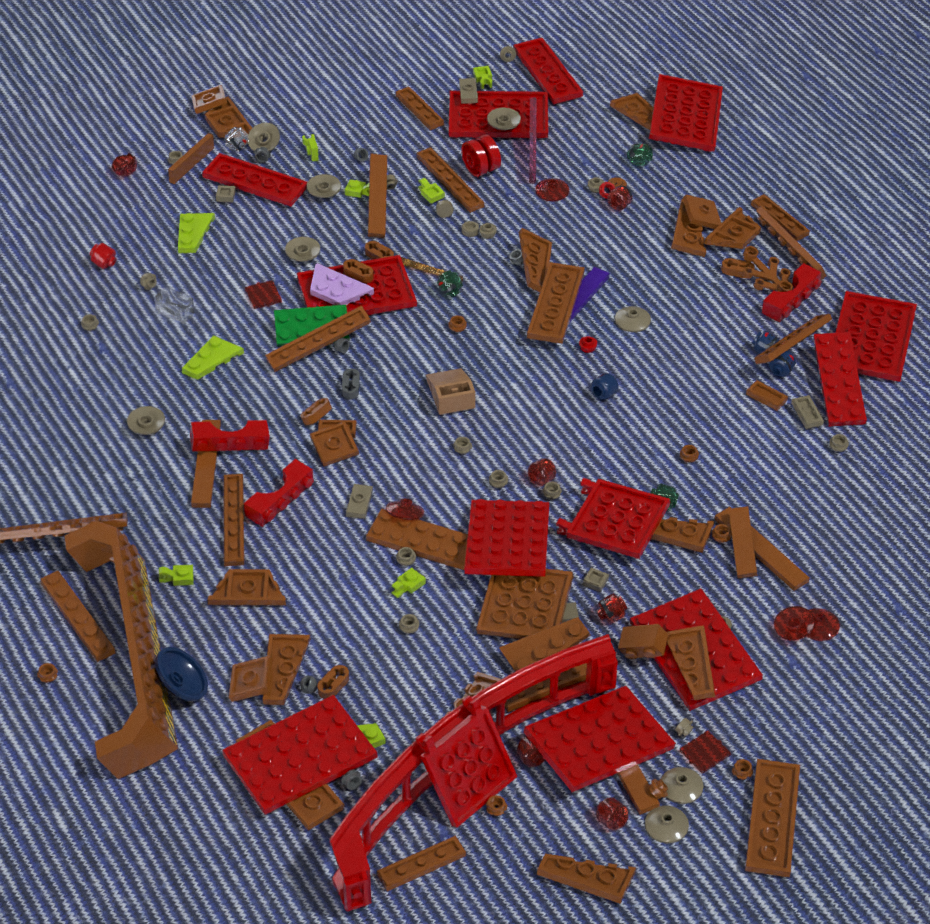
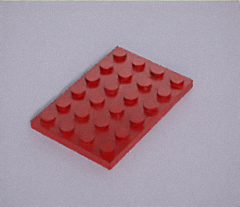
(686, 112)
(471, 118)
(389, 282)
(878, 333)
(507, 538)
(729, 661)
(599, 738)
(299, 754)

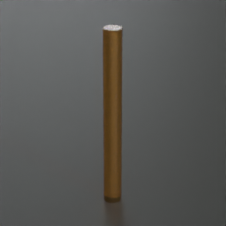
(426, 268)

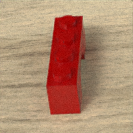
(780, 304)
(209, 438)
(265, 506)

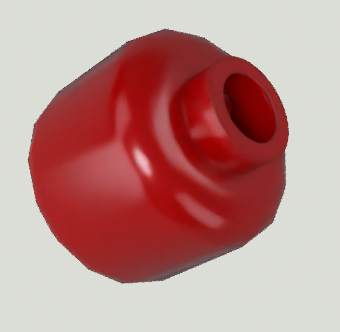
(103, 255)

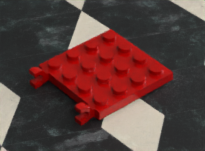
(615, 517)
(467, 763)

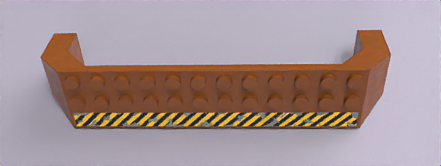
(150, 728)

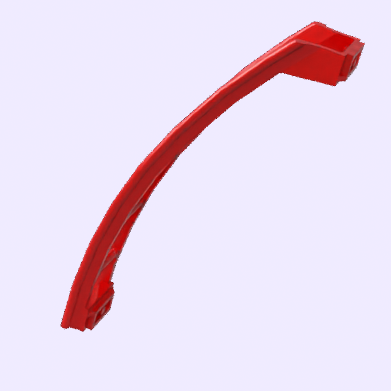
(351, 849)

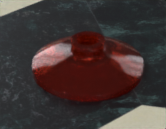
(552, 189)
(405, 509)
(793, 617)
(825, 626)

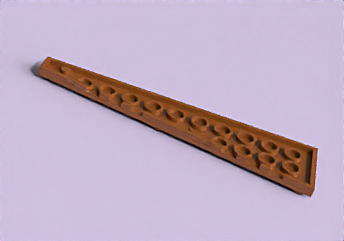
(58, 528)

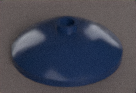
(181, 674)

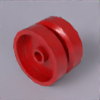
(481, 155)

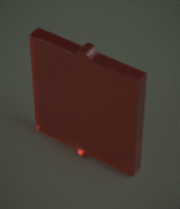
(263, 294)
(705, 752)

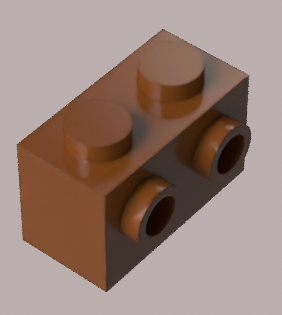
(643, 641)

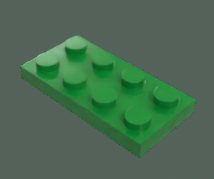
(299, 321)

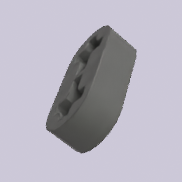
(354, 384)

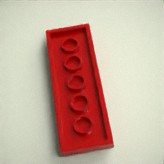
(548, 70)
(255, 179)
(839, 379)

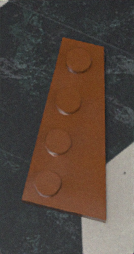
(287, 655)

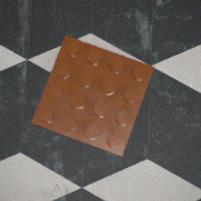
(524, 604)

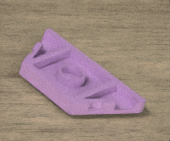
(336, 287)

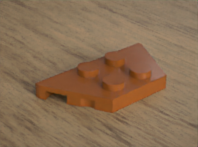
(226, 117)
(734, 231)
(247, 588)

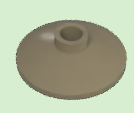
(503, 118)
(260, 133)
(323, 186)
(302, 249)
(632, 319)
(146, 420)
(685, 791)
(666, 831)

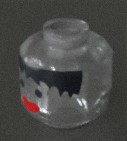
(236, 139)

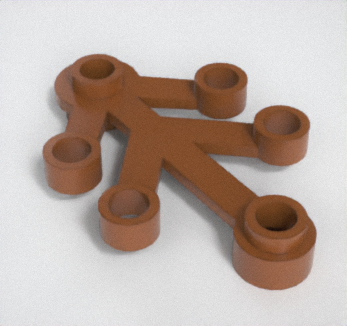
(750, 255)

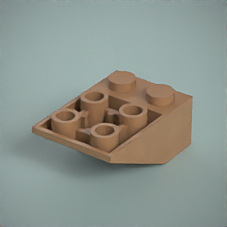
(451, 391)

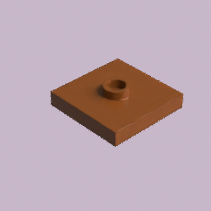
(209, 99)
(702, 211)
(334, 444)
(250, 678)

